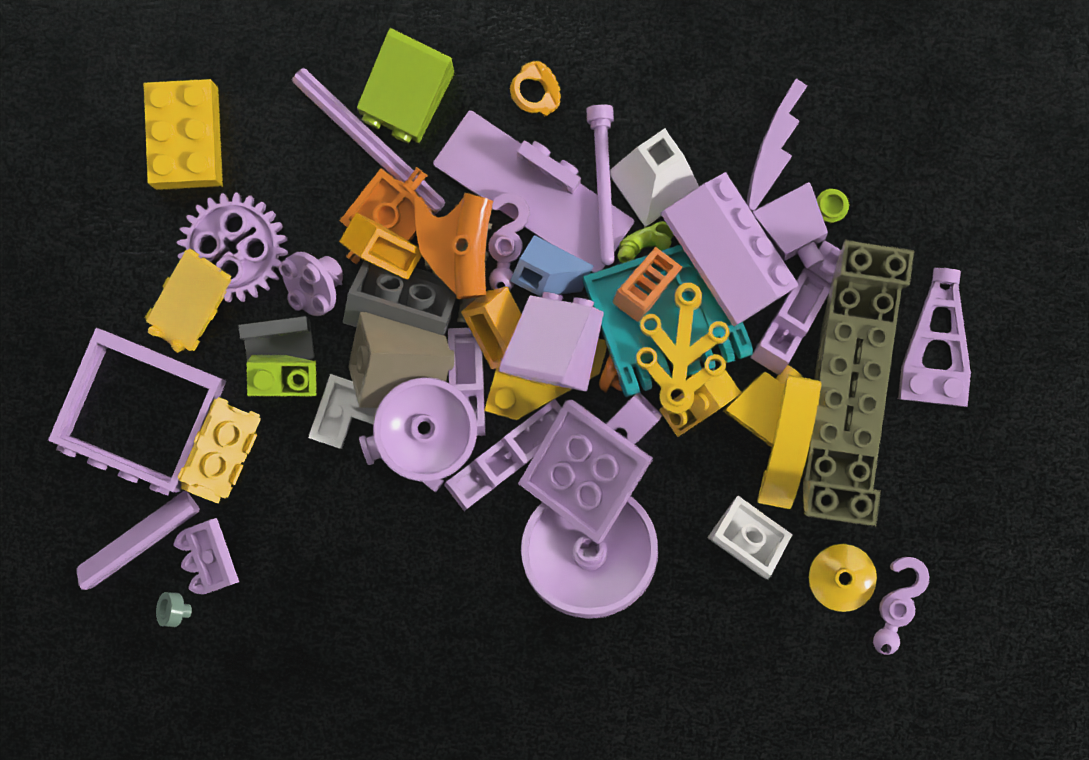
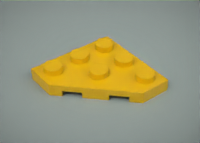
(517, 397)

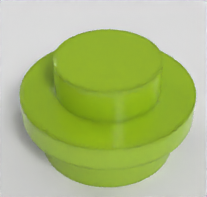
(833, 205)

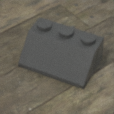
(418, 302)

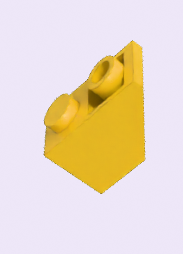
(707, 400)

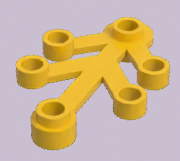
(682, 353)

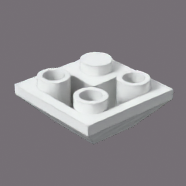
(654, 177)

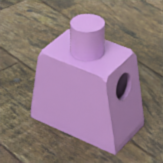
(794, 225)
(636, 418)

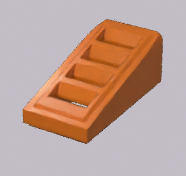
(632, 299)

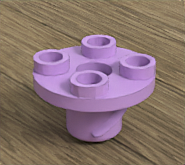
(311, 282)

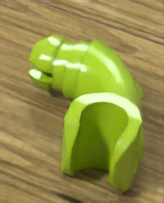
(657, 235)

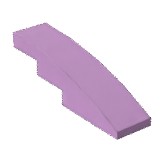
(771, 157)
(502, 458)

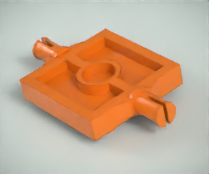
(389, 204)

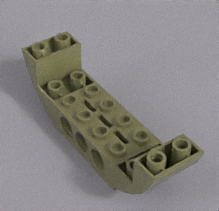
(854, 381)

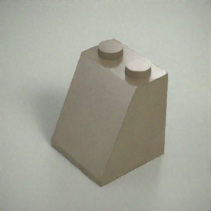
(393, 353)

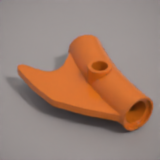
(443, 241)

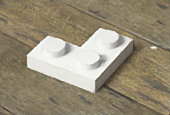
(336, 412)

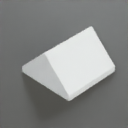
(750, 537)

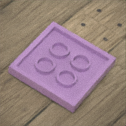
(585, 471)

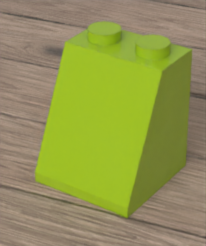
(405, 87)

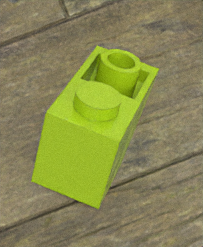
(280, 376)

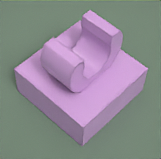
(826, 268)

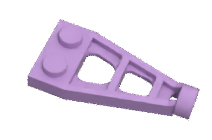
(937, 385)

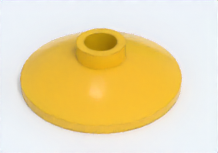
(825, 577)

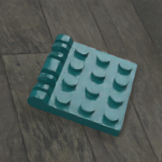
(625, 336)

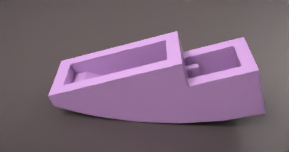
(791, 322)
(468, 371)

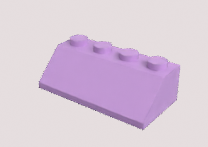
(729, 249)

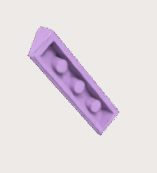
(136, 540)

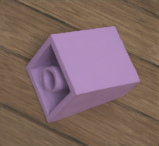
(554, 342)

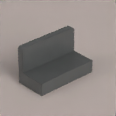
(279, 337)

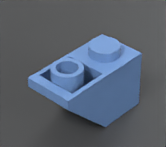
(549, 269)

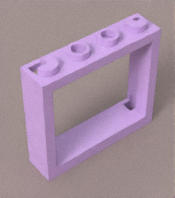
(79, 391)

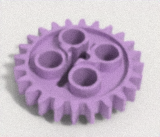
(213, 224)

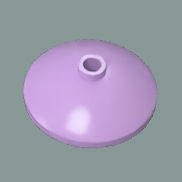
(429, 454)

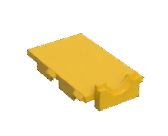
(188, 301)
(218, 451)

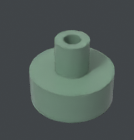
(172, 609)

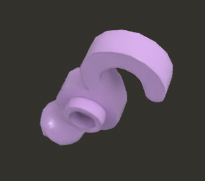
(505, 244)
(897, 607)

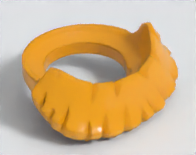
(537, 72)

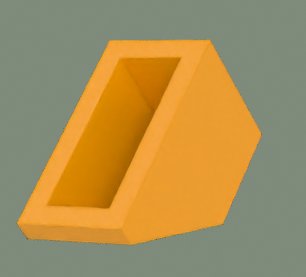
(381, 246)
(493, 323)

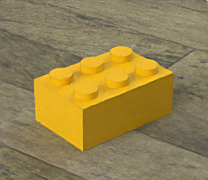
(182, 134)

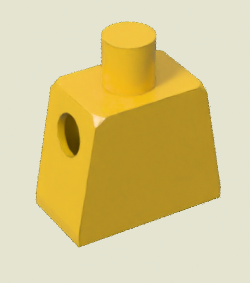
(759, 404)

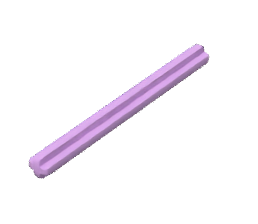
(363, 135)

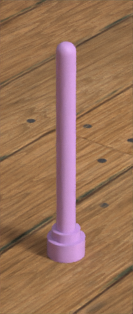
(600, 119)

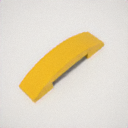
(790, 442)

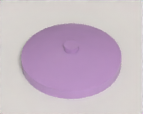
(589, 576)

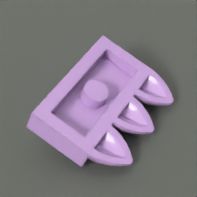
(207, 556)

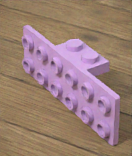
(558, 204)

